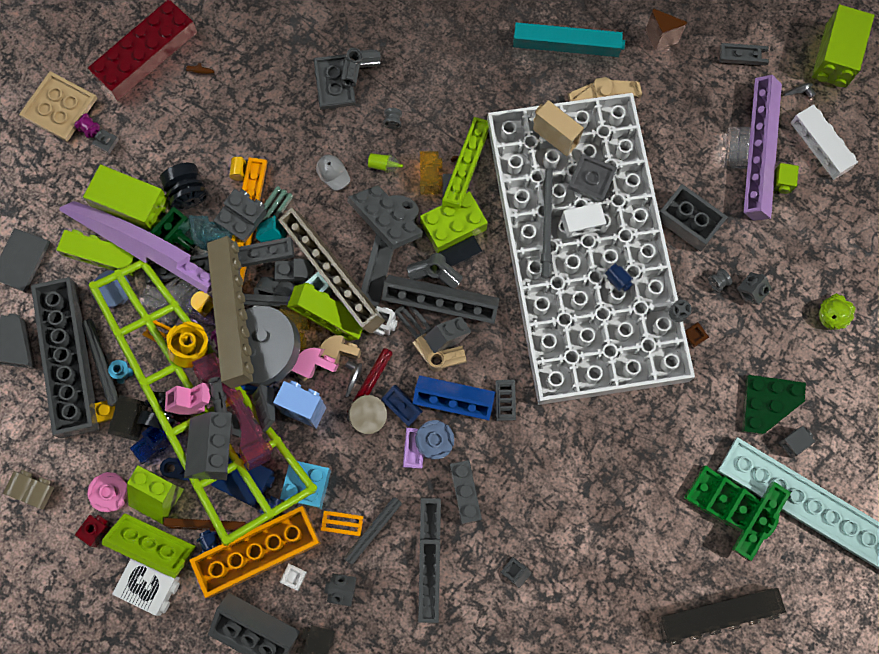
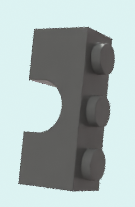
(465, 492)

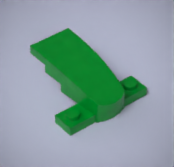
(738, 508)

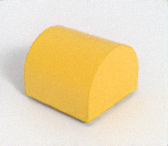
(237, 168)
(202, 303)

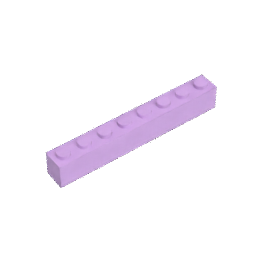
(762, 148)

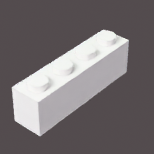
(824, 142)

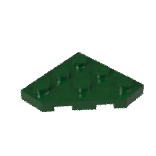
(769, 402)

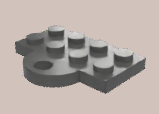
(387, 215)

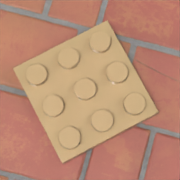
(58, 106)

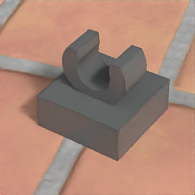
(105, 141)

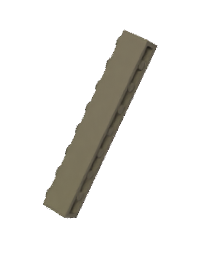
(332, 271)
(229, 313)

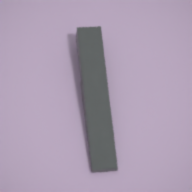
(429, 560)

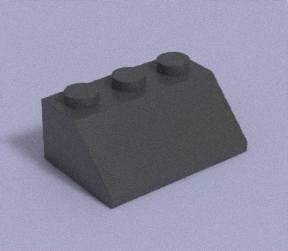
(208, 446)

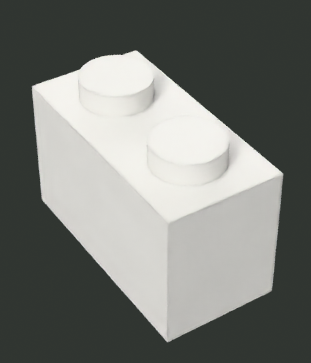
(583, 219)

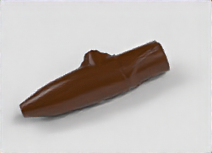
(199, 69)

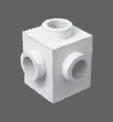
(389, 317)

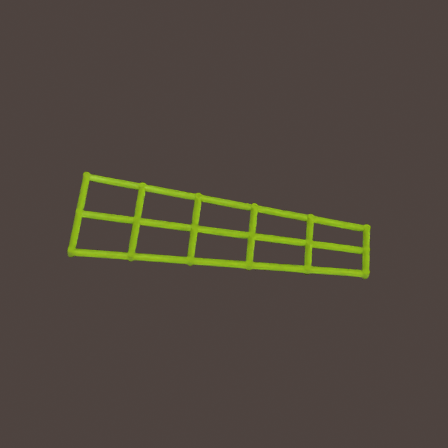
(237, 463)

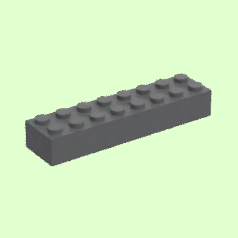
(64, 358)

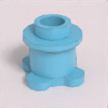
(123, 374)

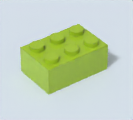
(451, 225)

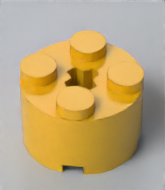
(178, 340)

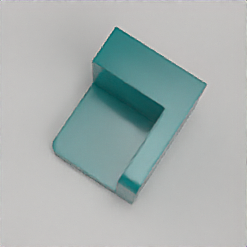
(270, 230)

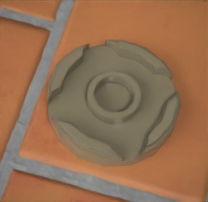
(367, 414)

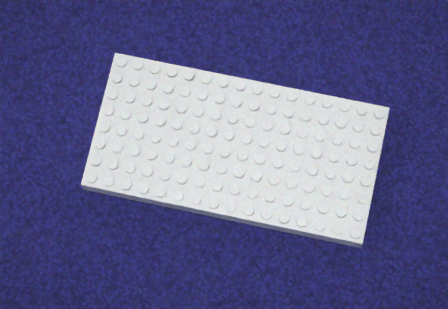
(576, 324)

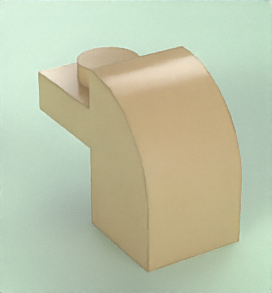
(335, 346)

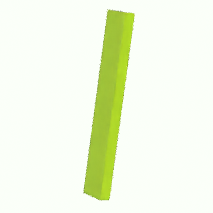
(466, 163)

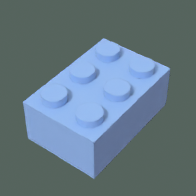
(300, 404)

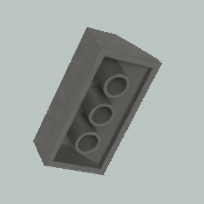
(251, 629)

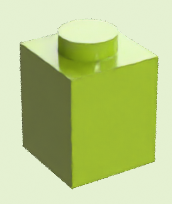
(785, 178)

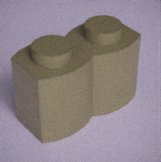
(29, 490)

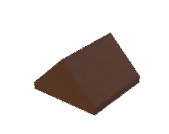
(664, 29)

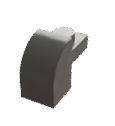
(298, 270)

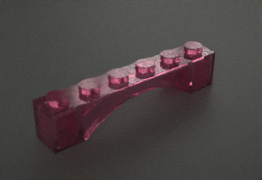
(253, 447)

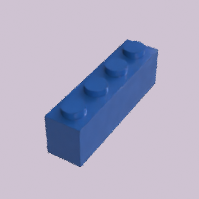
(453, 397)

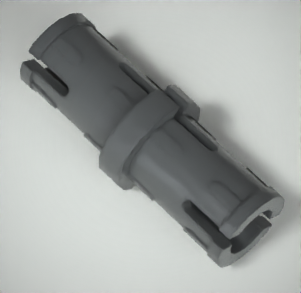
(217, 395)

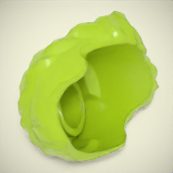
(839, 307)

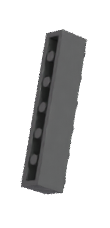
(440, 299)

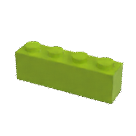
(94, 251)
(324, 311)

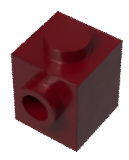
(93, 530)

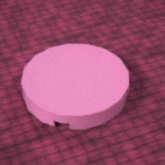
(108, 492)

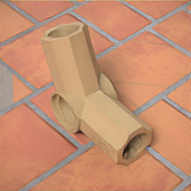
(449, 357)

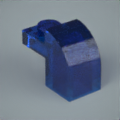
(153, 441)

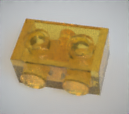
(429, 172)

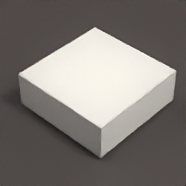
(293, 577)

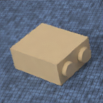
(557, 127)

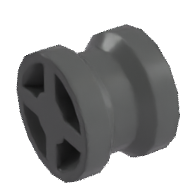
(392, 118)
(720, 280)
(683, 307)

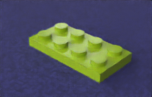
(149, 545)

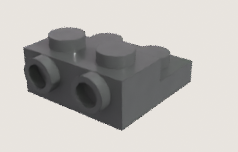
(240, 215)

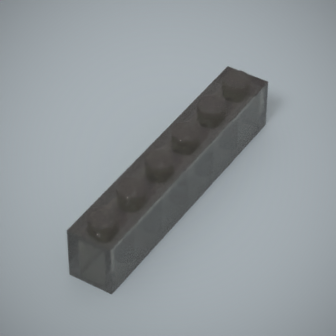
(720, 615)

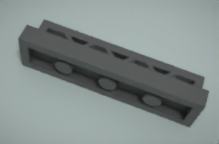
(377, 271)

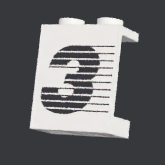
(146, 588)

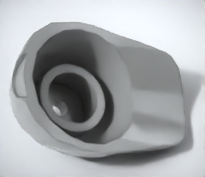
(334, 174)

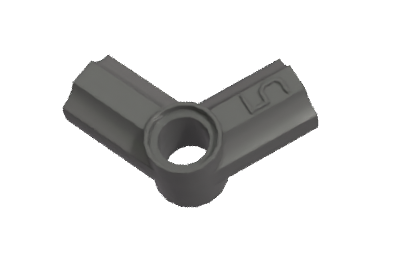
(362, 58)
(428, 268)

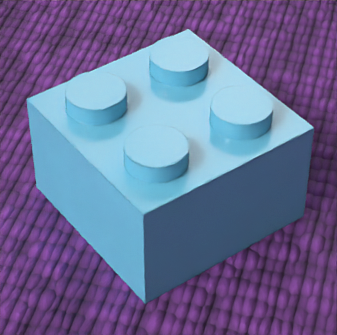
(293, 484)

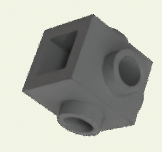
(754, 288)
(340, 589)

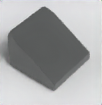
(516, 572)

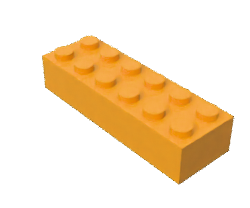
(255, 552)

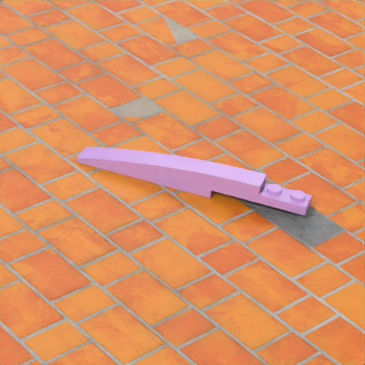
(140, 243)

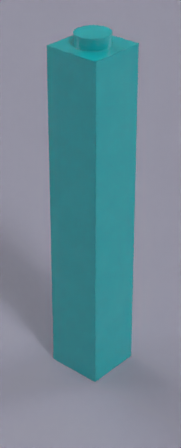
(568, 39)

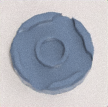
(112, 292)
(434, 440)

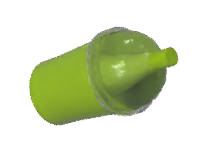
(383, 162)

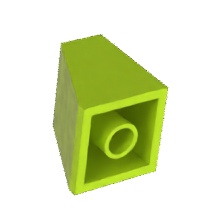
(152, 494)

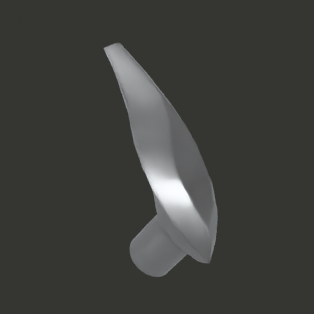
(802, 88)
(356, 370)

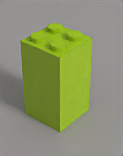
(843, 46)
(127, 198)

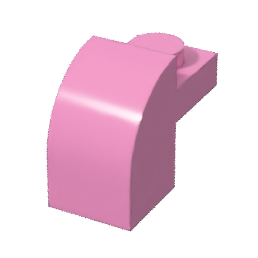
(310, 359)
(186, 400)

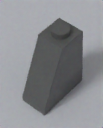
(15, 342)

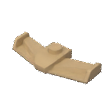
(605, 87)

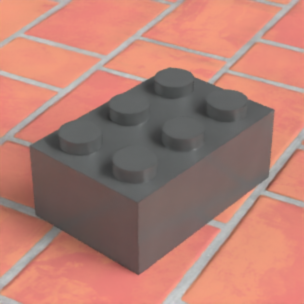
(691, 217)

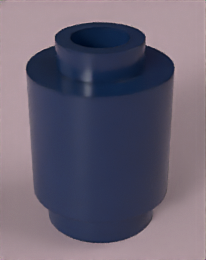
(619, 278)

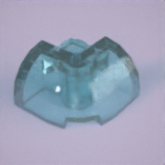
(204, 231)

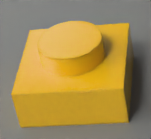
(104, 411)

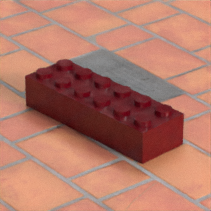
(142, 49)

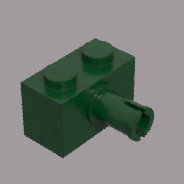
(173, 229)

